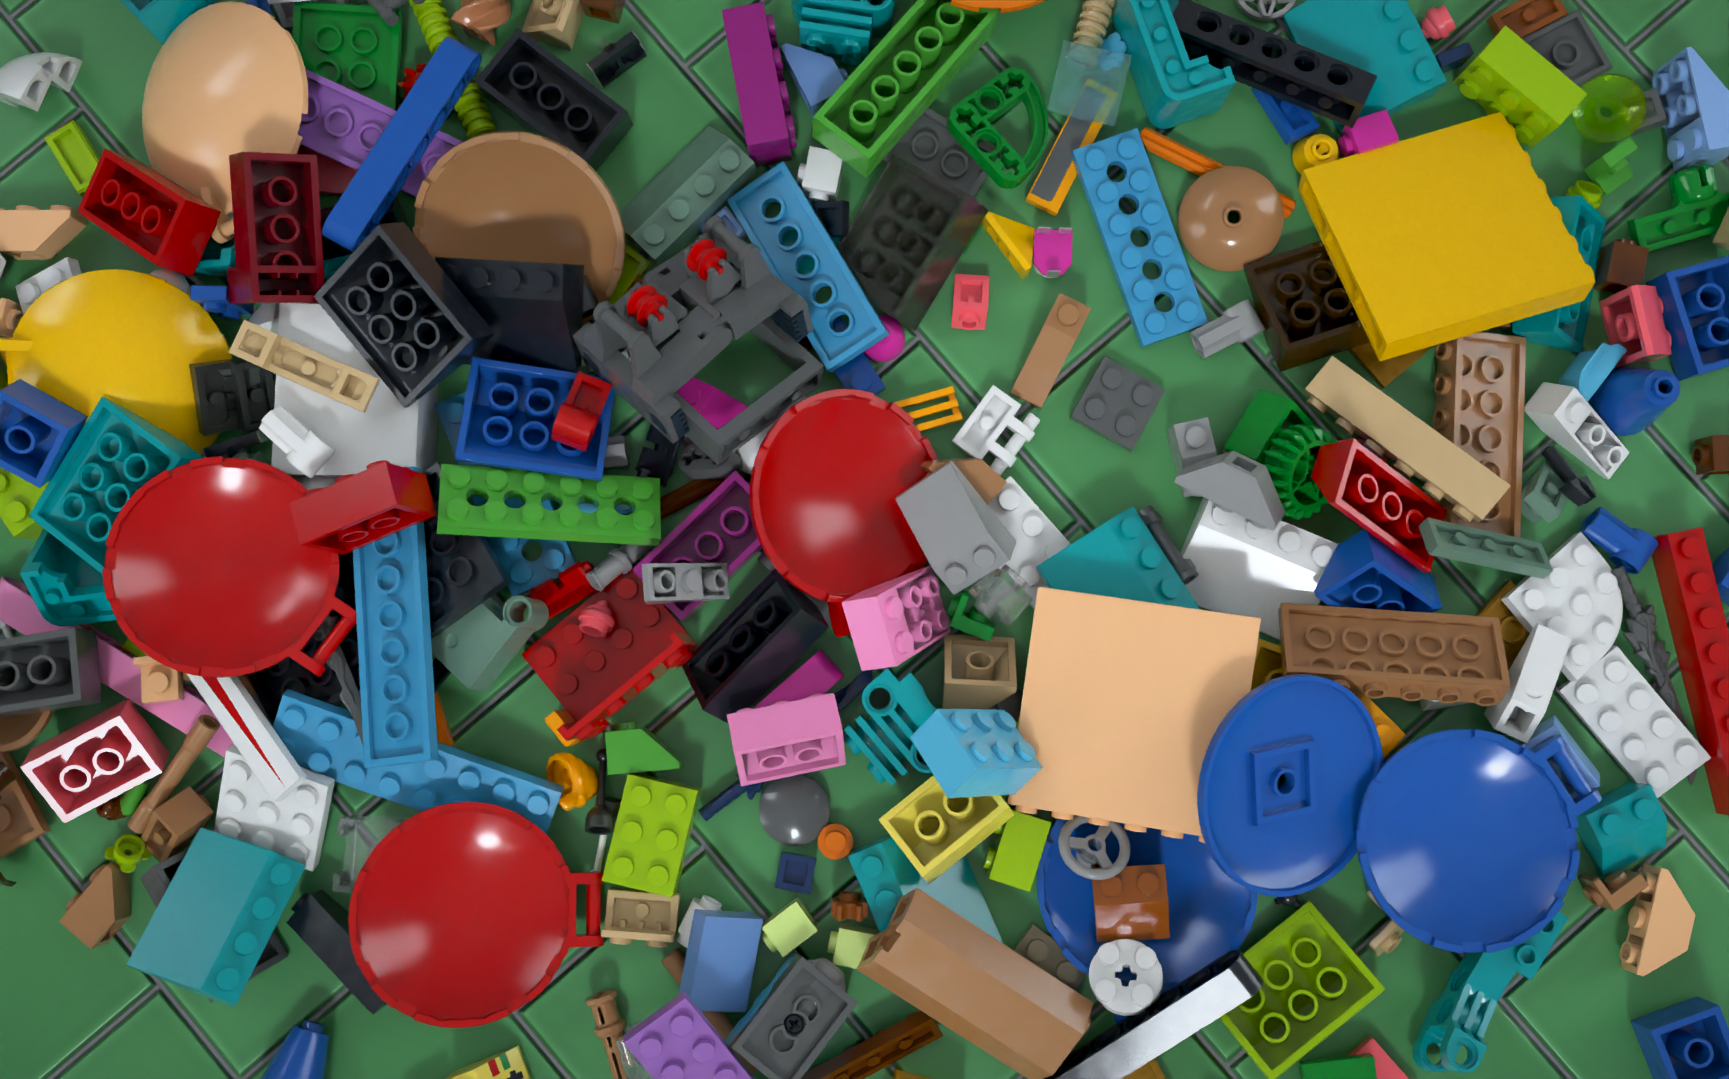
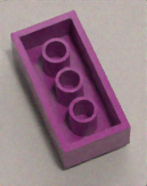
(760, 84)
(712, 533)

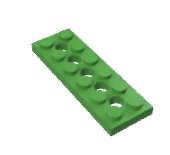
(536, 522)

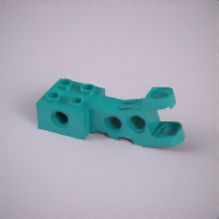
(1471, 998)

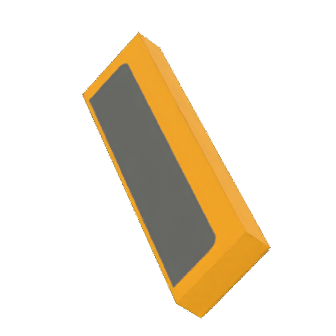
(1058, 169)

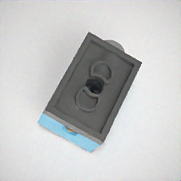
(793, 1018)

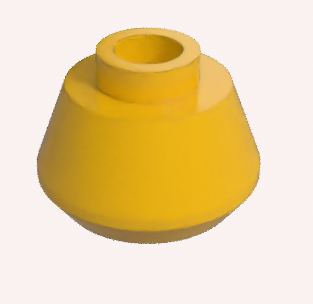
(1314, 151)

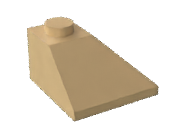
(977, 671)

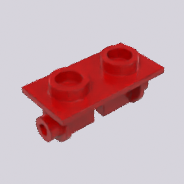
(568, 591)

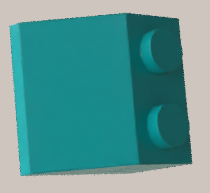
(1623, 827)

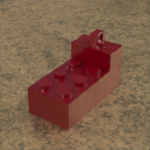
(275, 228)

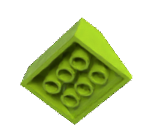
(1306, 993)

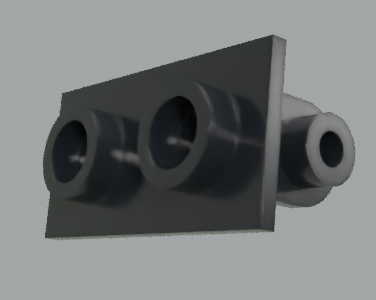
(661, 460)

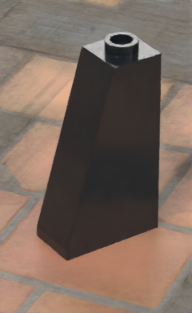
(325, 929)

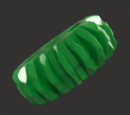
(1291, 467)

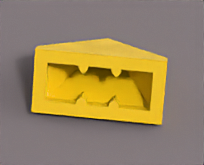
(1013, 240)

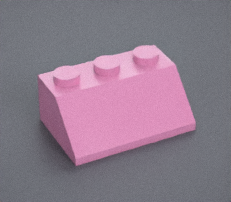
(787, 738)

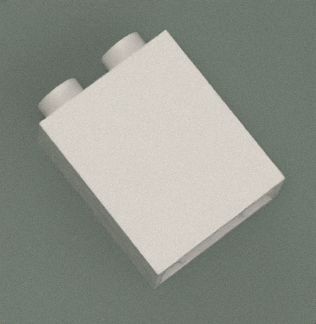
(381, 433)

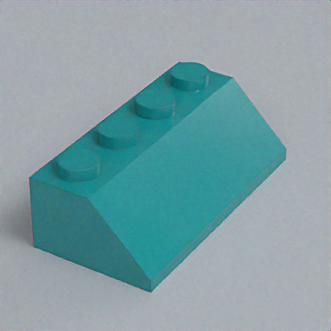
(1567, 325)

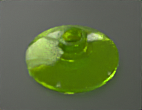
(1618, 94)

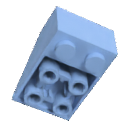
(1694, 109)

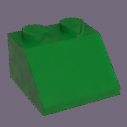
(1262, 422)

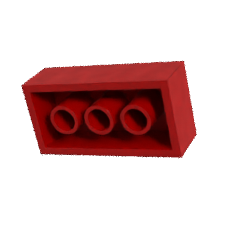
(148, 212)

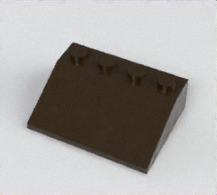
(1303, 306)

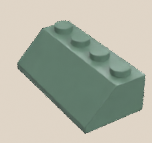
(686, 195)

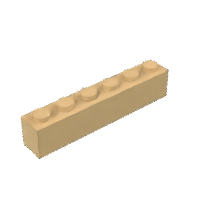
(1405, 440)

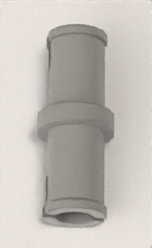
(617, 562)

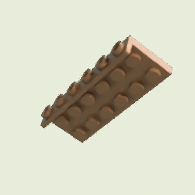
(1482, 413)
(1397, 652)

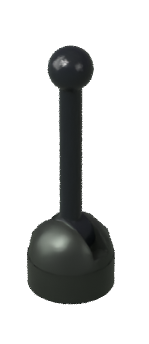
(600, 818)

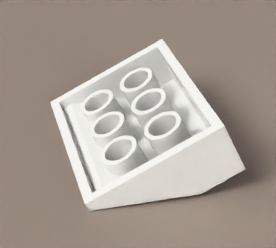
(1252, 567)

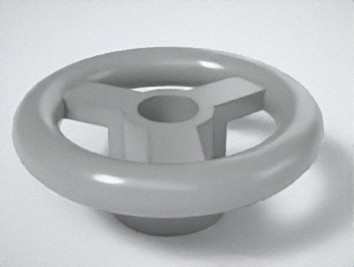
(1089, 859)

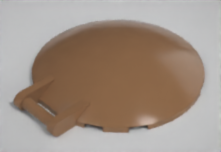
(522, 203)

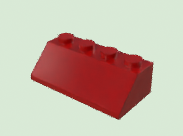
(1376, 498)

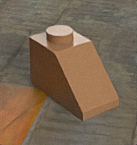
(176, 824)

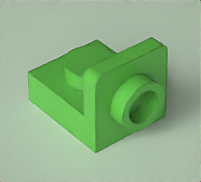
(1612, 169)

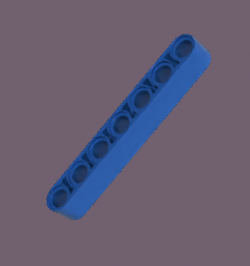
(402, 144)

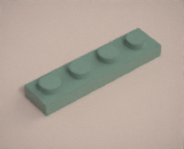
(1485, 548)

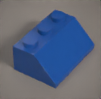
(1375, 577)

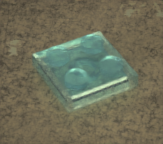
(1089, 83)

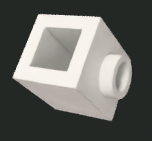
(821, 175)

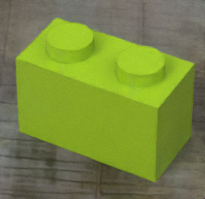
(1017, 850)

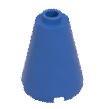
(1634, 398)
(301, 1054)

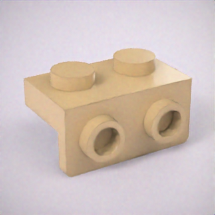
(641, 917)

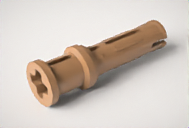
(608, 1027)

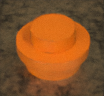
(835, 841)

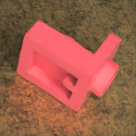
(970, 302)

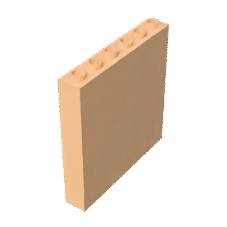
(1127, 706)

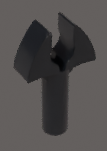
(1576, 488)

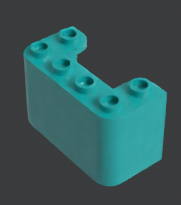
(1165, 78)

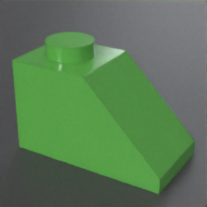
(637, 750)

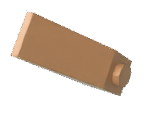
(1050, 350)

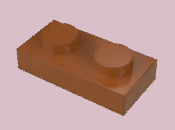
(1527, 16)

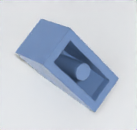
(813, 75)

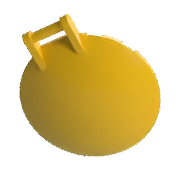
(118, 340)

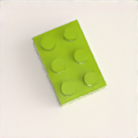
(1520, 84)
(651, 834)

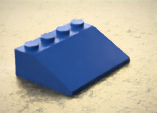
(512, 419)

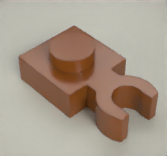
(849, 906)

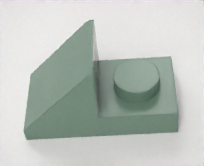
(1542, 495)

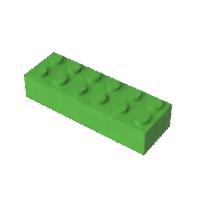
(900, 80)

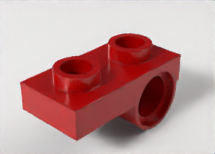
(581, 411)

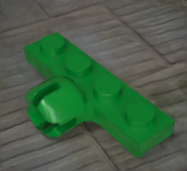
(1694, 212)

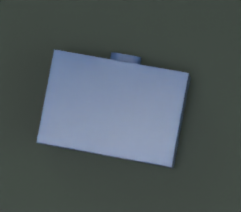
(721, 959)

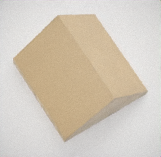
(554, 21)

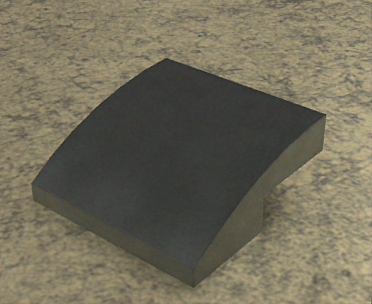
(231, 395)

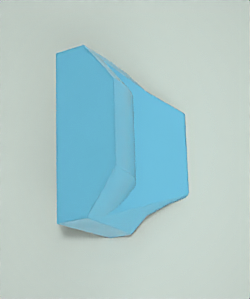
(1592, 368)

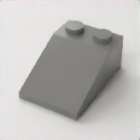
(955, 527)

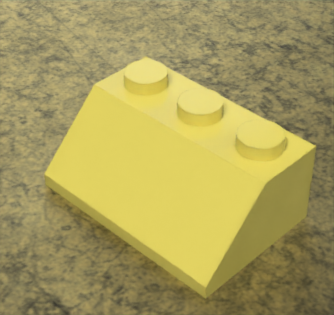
(941, 829)

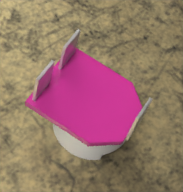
(1052, 251)

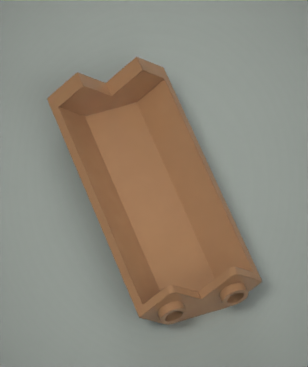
(976, 986)

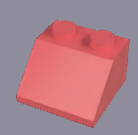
(1637, 324)

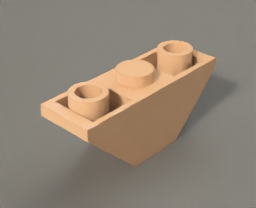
(38, 233)
(1658, 924)

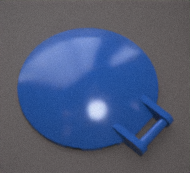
(1472, 838)
(1205, 906)

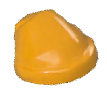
(578, 779)

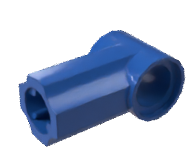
(1624, 544)

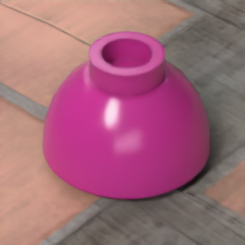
(890, 346)

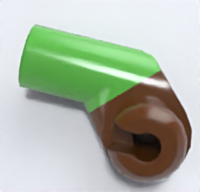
(124, 804)

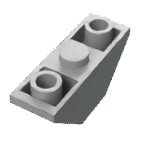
(1235, 486)
(684, 582)

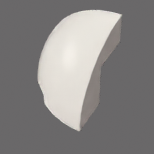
(28, 77)

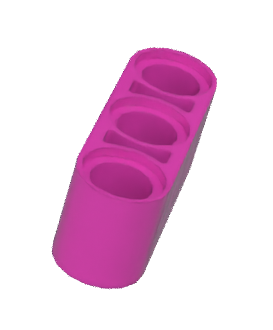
(811, 678)

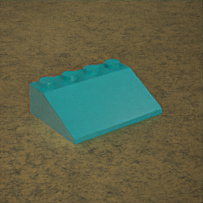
(1374, 38)
(101, 473)
(1118, 562)
(888, 875)
(216, 916)

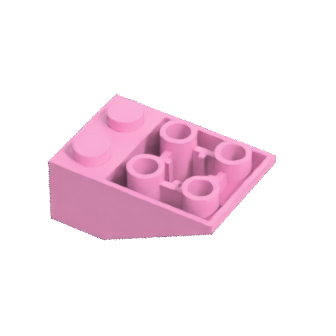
(896, 619)

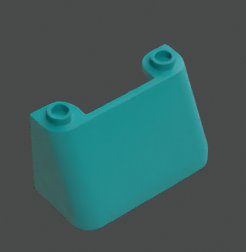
(64, 584)

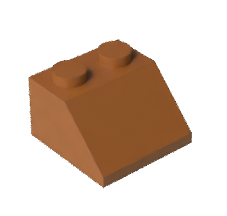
(1132, 904)

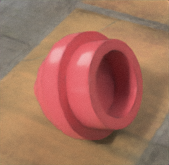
(1437, 23)
(596, 620)

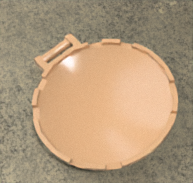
(220, 89)

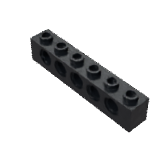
(1274, 63)

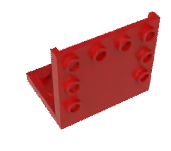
(605, 674)

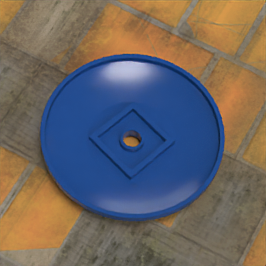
(1306, 829)

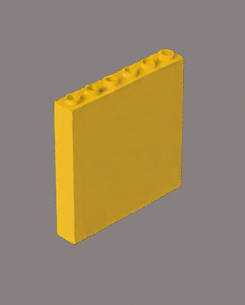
(1444, 236)

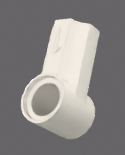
(303, 447)

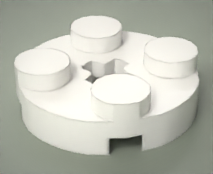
(1109, 990)

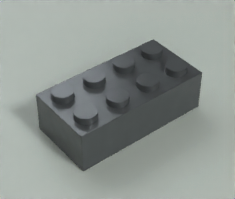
(48, 672)

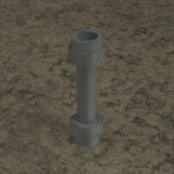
(1184, 567)

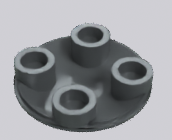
(794, 810)

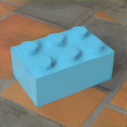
(976, 752)

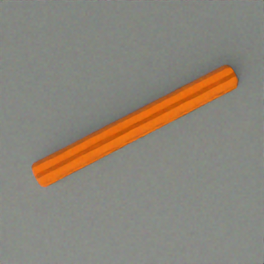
(1191, 159)

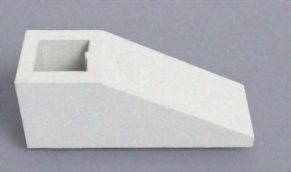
(1576, 427)
(1532, 683)

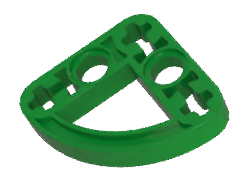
(982, 129)

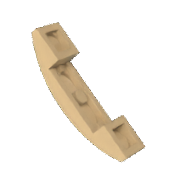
(304, 366)

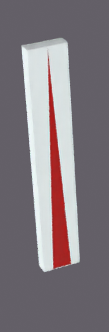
(251, 734)

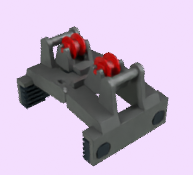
(655, 309)

